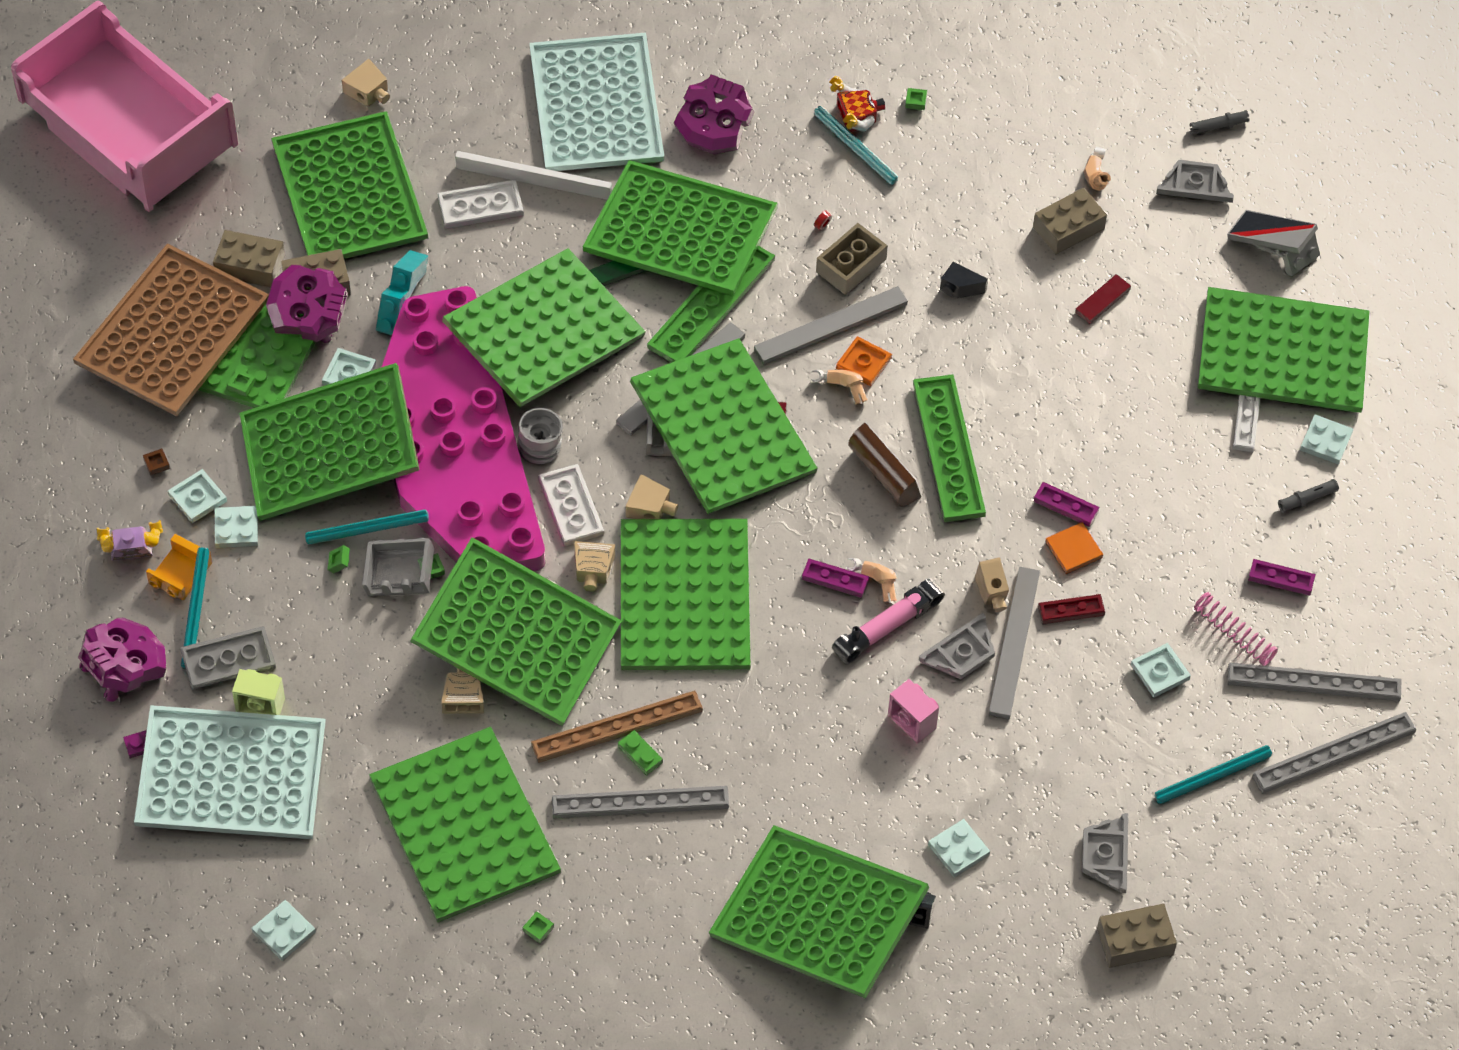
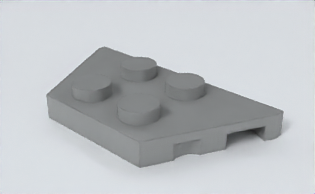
(1196, 181)
(962, 650)
(1107, 852)

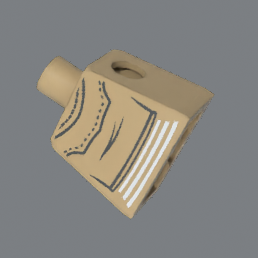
(593, 563)
(462, 694)

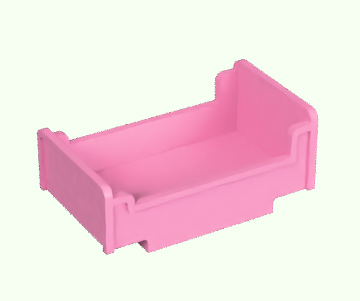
(122, 106)

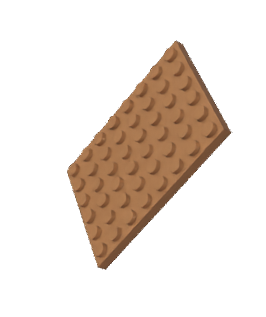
(171, 329)

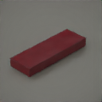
(1103, 299)
(1071, 609)

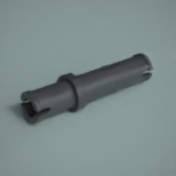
(1226, 120)
(1299, 498)

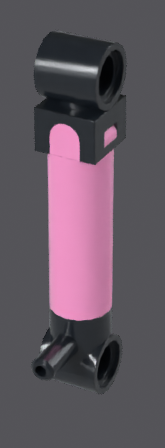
(912, 605)

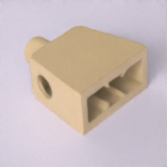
(366, 84)
(649, 500)
(992, 583)

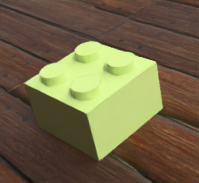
(258, 693)

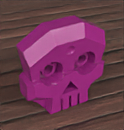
(708, 129)
(290, 299)
(122, 656)

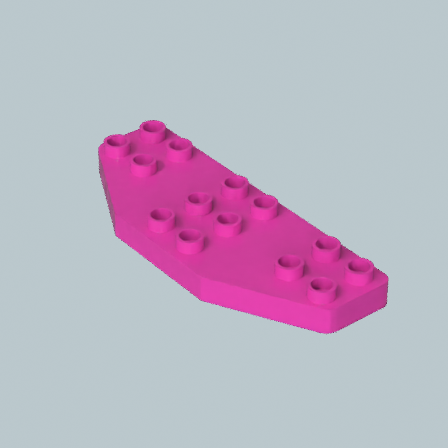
(461, 437)

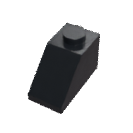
(962, 282)
(924, 912)

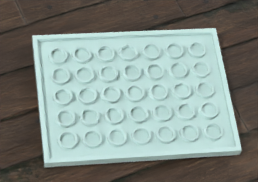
(596, 102)
(230, 772)

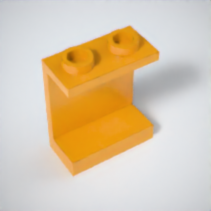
(177, 569)

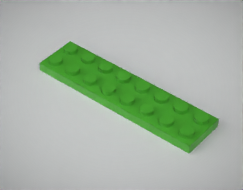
(703, 313)
(949, 448)

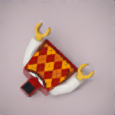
(856, 106)

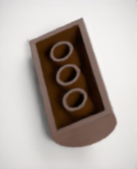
(884, 465)

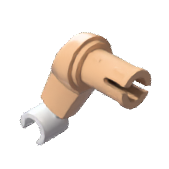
(1095, 177)
(846, 378)
(880, 573)

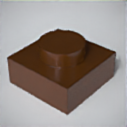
(156, 461)

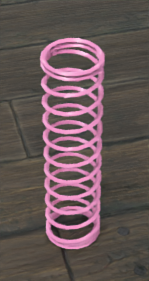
(1266, 652)

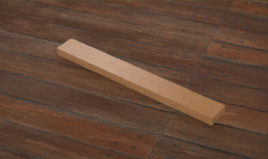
(616, 726)

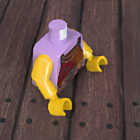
(130, 542)

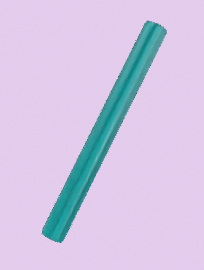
(856, 145)
(367, 527)
(196, 598)
(1213, 774)

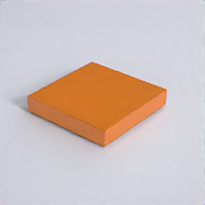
(865, 360)
(1074, 548)

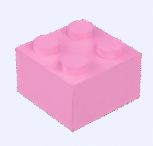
(913, 710)

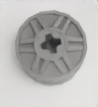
(540, 435)

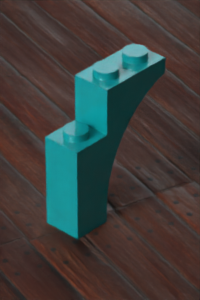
(404, 278)

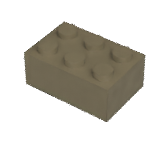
(1069, 221)
(249, 257)
(851, 258)
(328, 260)
(1136, 935)

